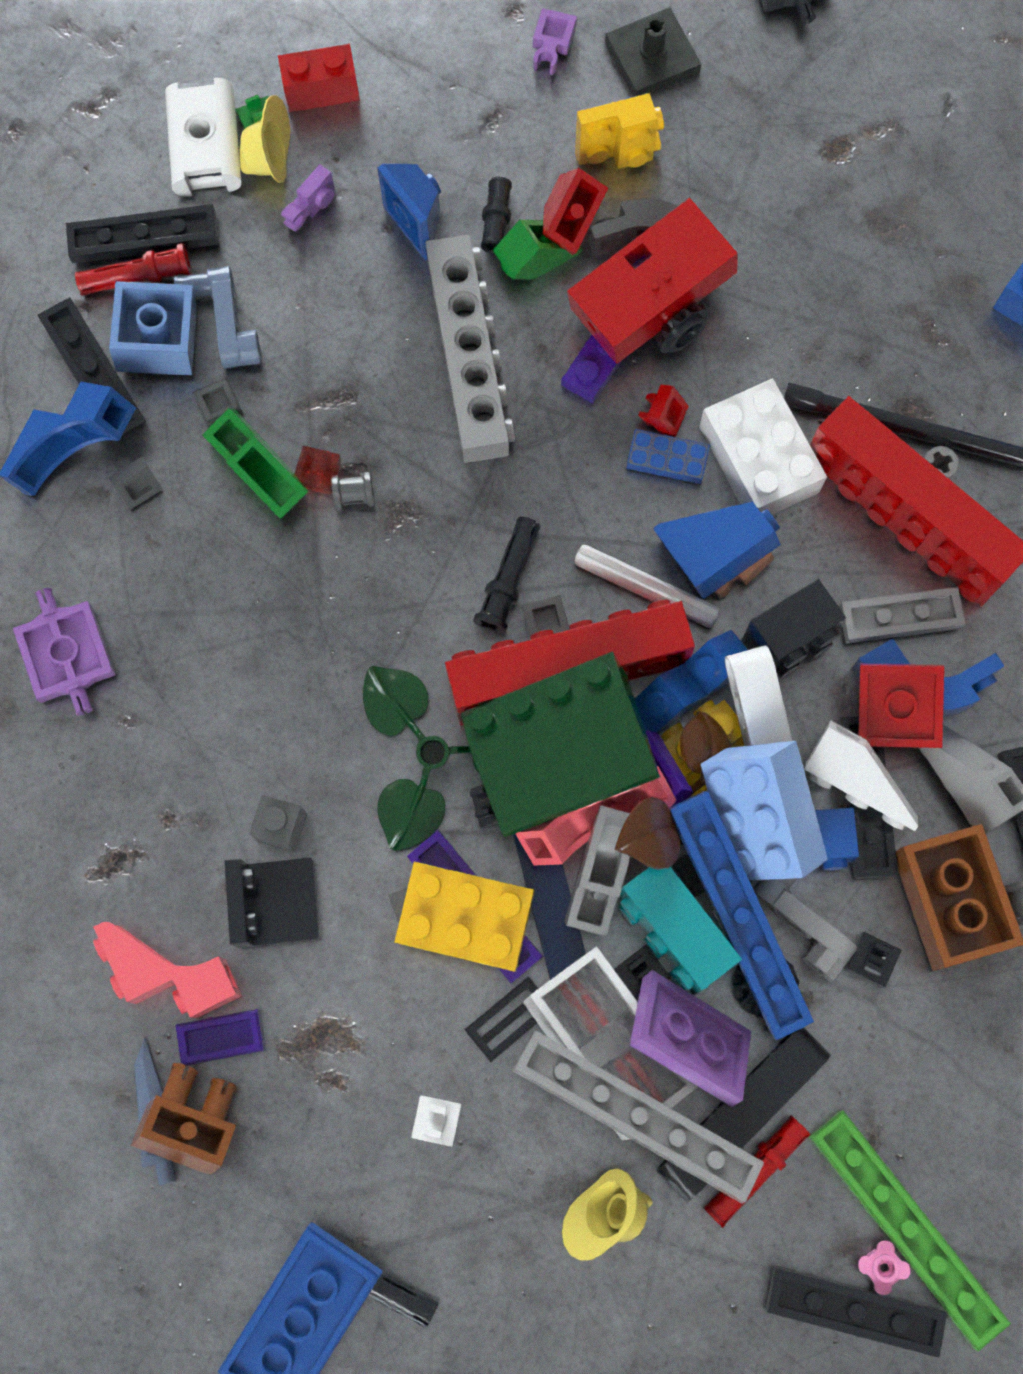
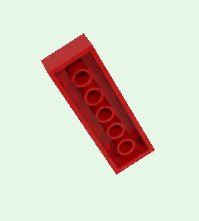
(916, 502)
(642, 642)

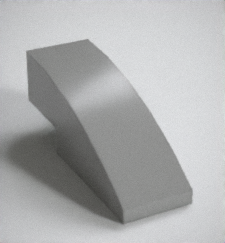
(599, 875)

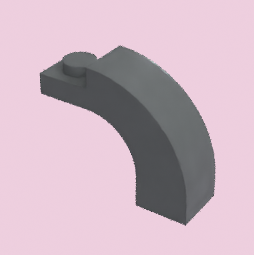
(633, 220)

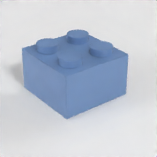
(153, 328)

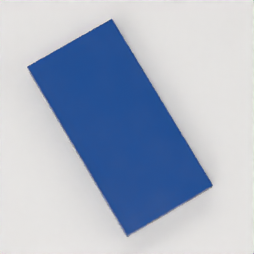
(304, 1309)

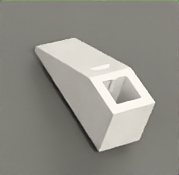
(853, 767)

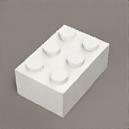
(762, 449)

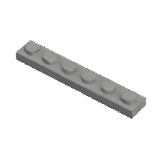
(638, 1117)

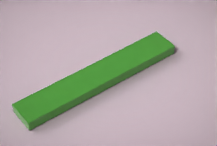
(910, 1230)

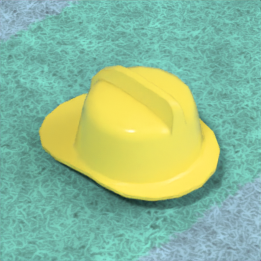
(267, 142)
(604, 1215)

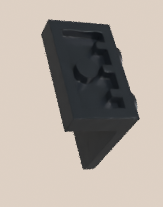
(271, 902)

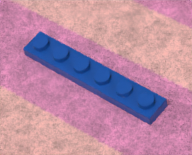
(741, 915)

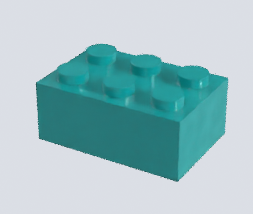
(677, 929)

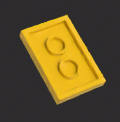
(465, 916)

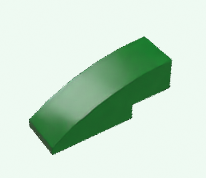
(255, 462)

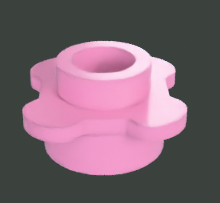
(871, 1266)

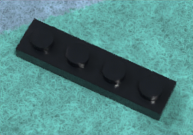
(141, 232)
(83, 351)
(874, 835)
(856, 1312)

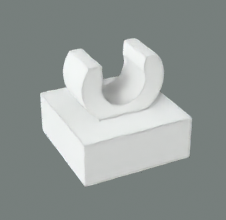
(436, 1120)

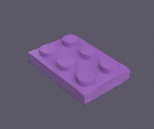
(691, 1038)

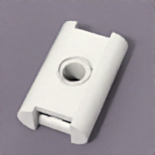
(208, 160)

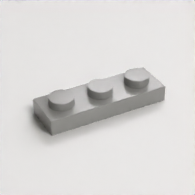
(902, 615)

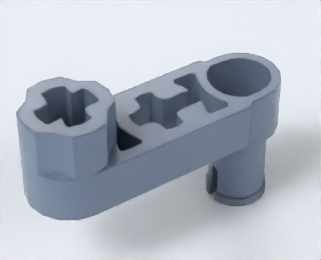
(235, 346)

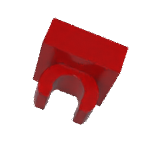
(666, 410)

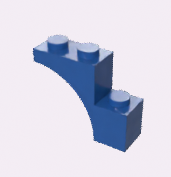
(49, 438)
(688, 684)

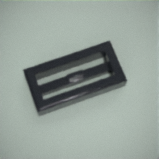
(482, 1041)

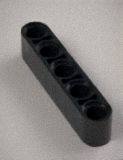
(765, 1093)

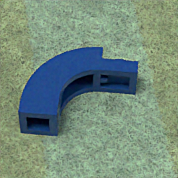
(958, 689)

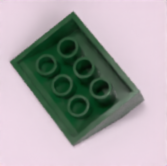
(560, 744)

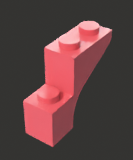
(560, 837)
(144, 973)

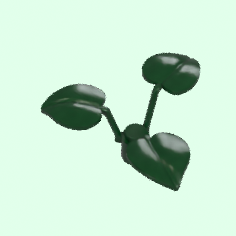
(404, 808)

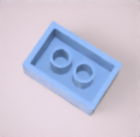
(766, 809)

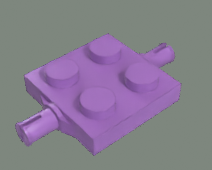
(63, 651)

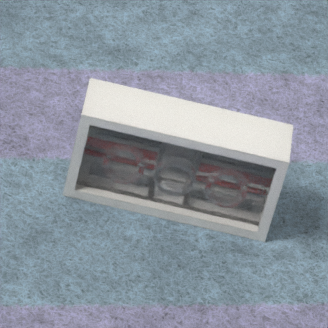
(594, 1017)

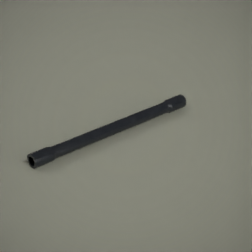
(817, 401)

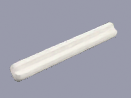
(645, 584)

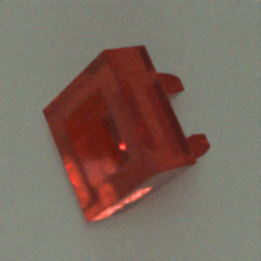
(317, 468)

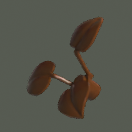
(649, 829)

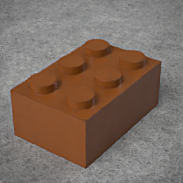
(958, 897)

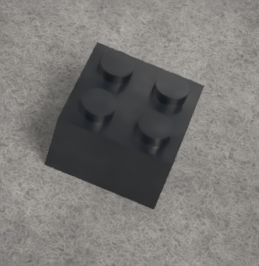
(796, 627)

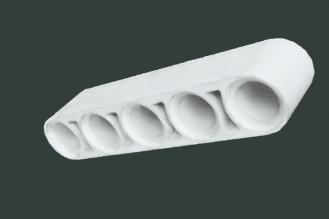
(757, 697)

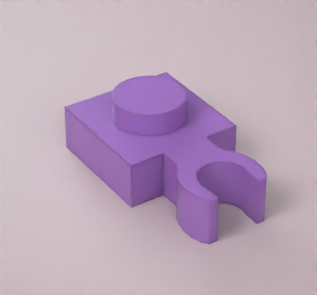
(553, 36)
(312, 195)

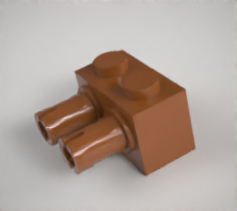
(185, 1133)

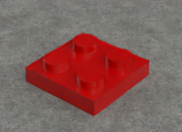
(901, 705)

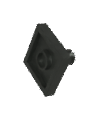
(652, 52)

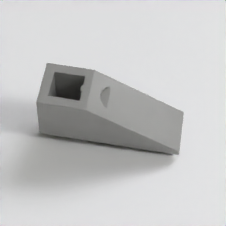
(976, 780)

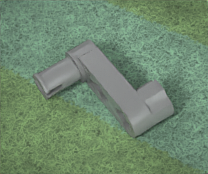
(830, 947)

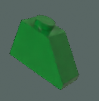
(528, 253)

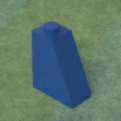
(719, 543)

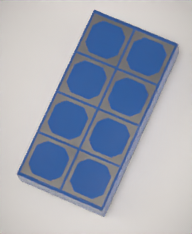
(668, 456)

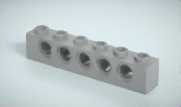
(446, 260)

